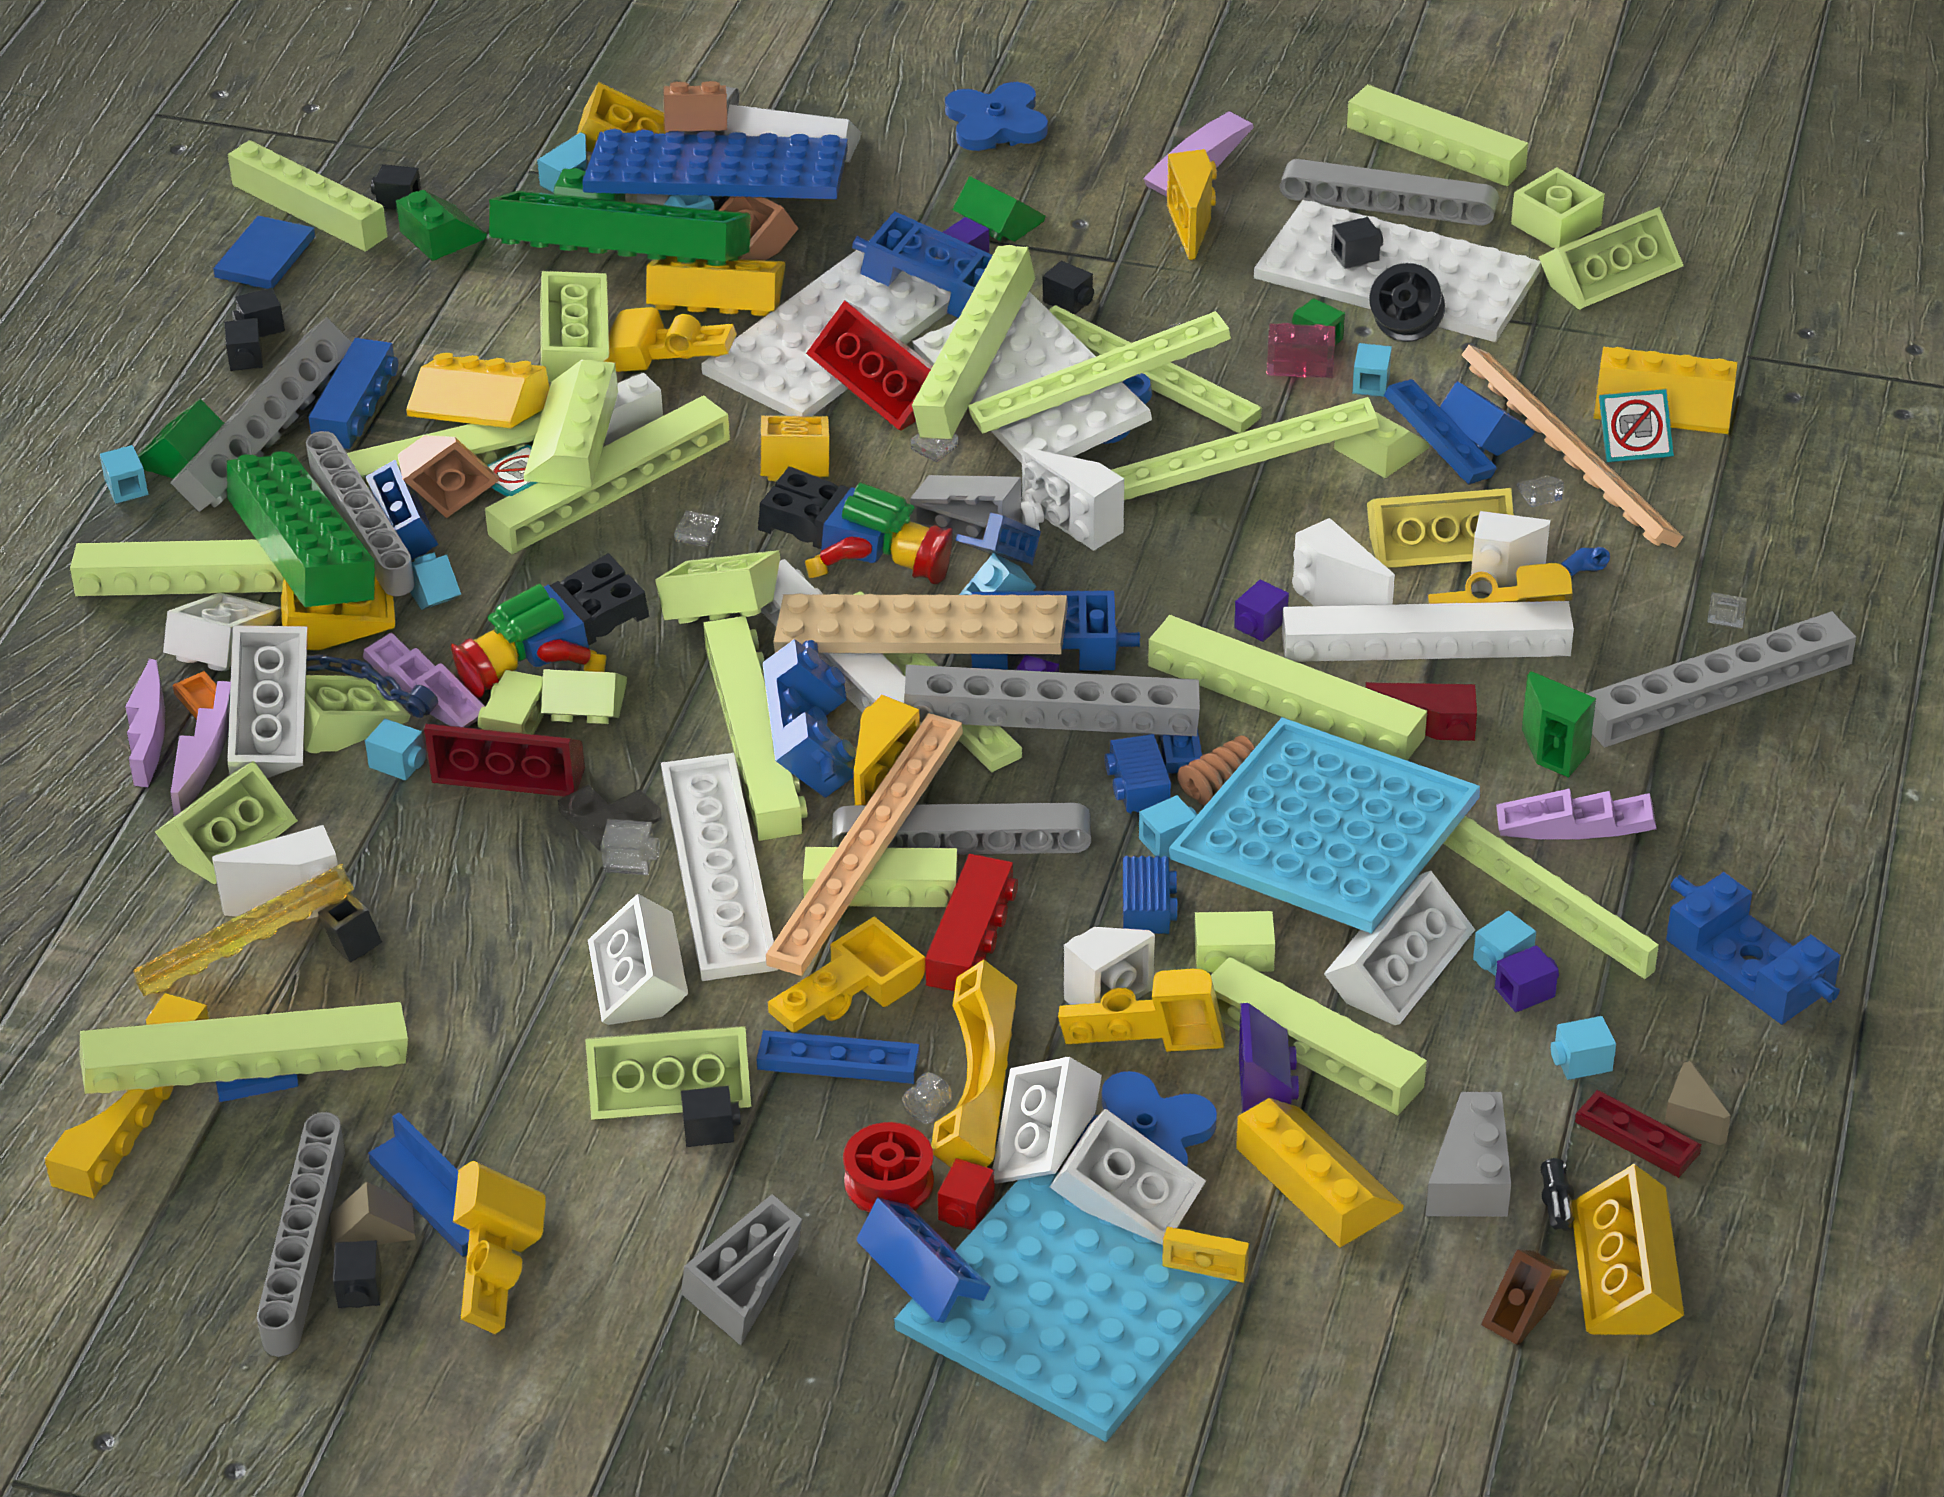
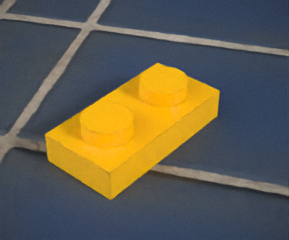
(1205, 1254)

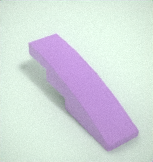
(1216, 137)
(410, 668)
(147, 725)
(200, 753)
(1586, 817)

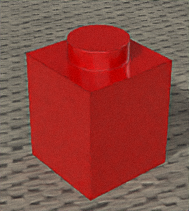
(966, 1194)

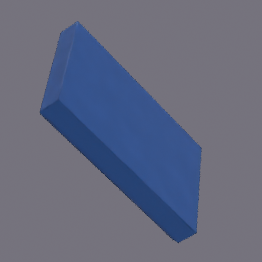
(264, 252)

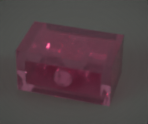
(1301, 350)

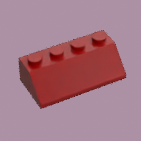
(871, 363)

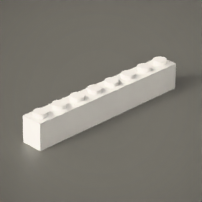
(1427, 631)
(865, 673)

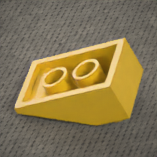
(615, 110)
(1191, 196)
(794, 443)
(338, 622)
(883, 736)

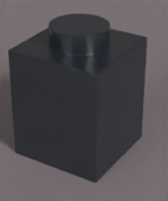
(394, 183)
(1356, 242)
(1067, 287)
(263, 306)
(243, 344)
(350, 927)
(709, 1116)
(357, 1274)

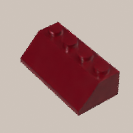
(504, 760)

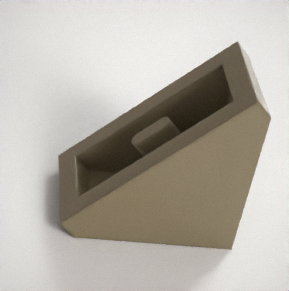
(1696, 1109)
(372, 1216)

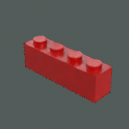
(970, 920)

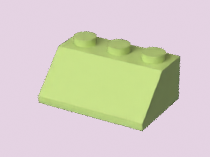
(719, 586)
(228, 817)

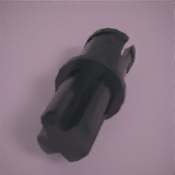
(1557, 1193)

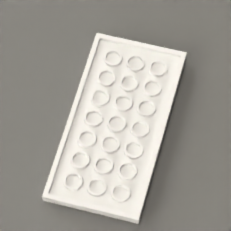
(1477, 281)
(1035, 348)
(771, 355)

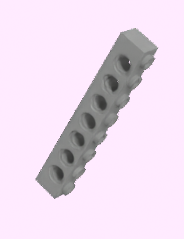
(264, 413)
(1721, 678)
(1055, 700)

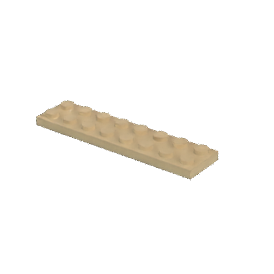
(924, 623)

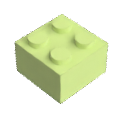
(1557, 208)

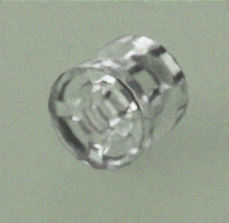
(927, 1098)

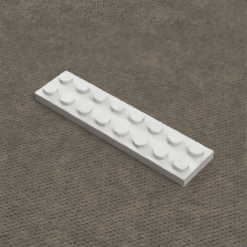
(718, 866)

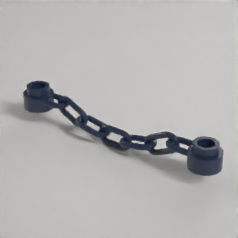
(418, 702)

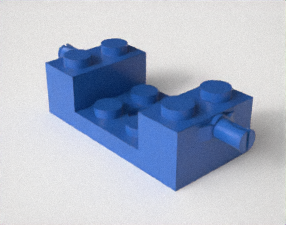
(913, 248)
(1087, 628)
(799, 697)
(1717, 931)

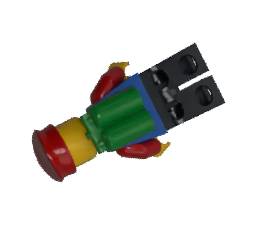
(853, 525)
(552, 625)

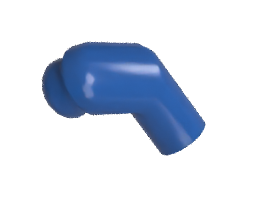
(1587, 560)

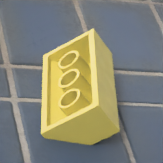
(1431, 526)

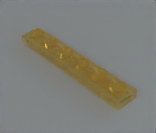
(233, 935)

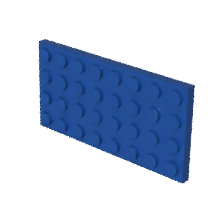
(716, 164)

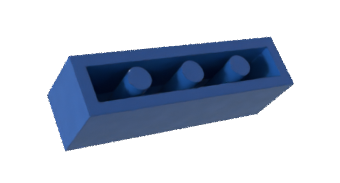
(354, 390)

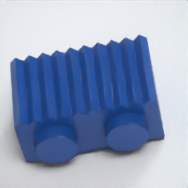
(1138, 772)
(1147, 894)

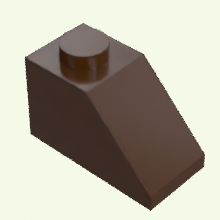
(1524, 1295)

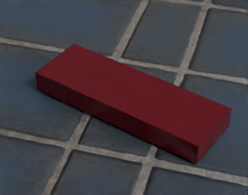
(1638, 1133)

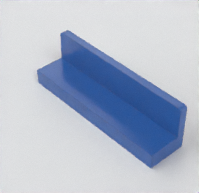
(1006, 538)
(422, 1179)
(919, 1259)

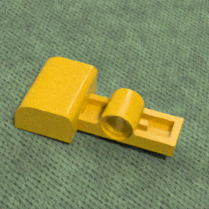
(641, 337)
(1534, 584)
(863, 959)
(1180, 1013)
(500, 1218)

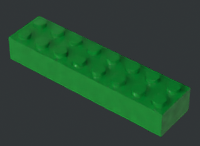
(620, 227)
(300, 530)

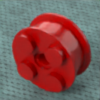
(888, 1164)

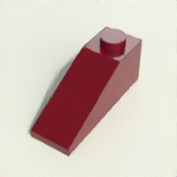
(1448, 706)

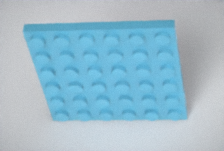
(1325, 824)
(1073, 1309)

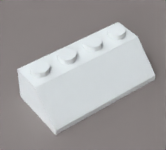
(785, 124)
(267, 698)
(1404, 954)

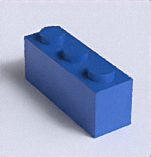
(402, 509)

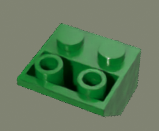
(1557, 723)

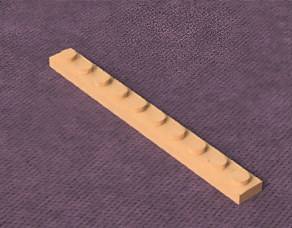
(1577, 452)
(863, 845)

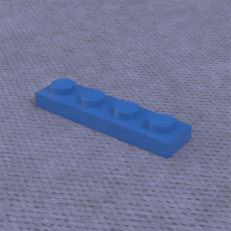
(1440, 431)
(838, 1056)

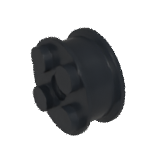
(1407, 302)

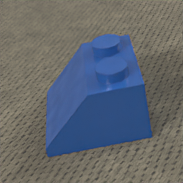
(1484, 421)

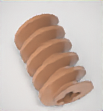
(1209, 773)

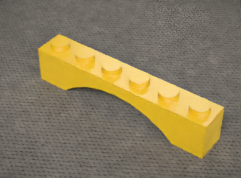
(985, 1012)
(91, 1151)

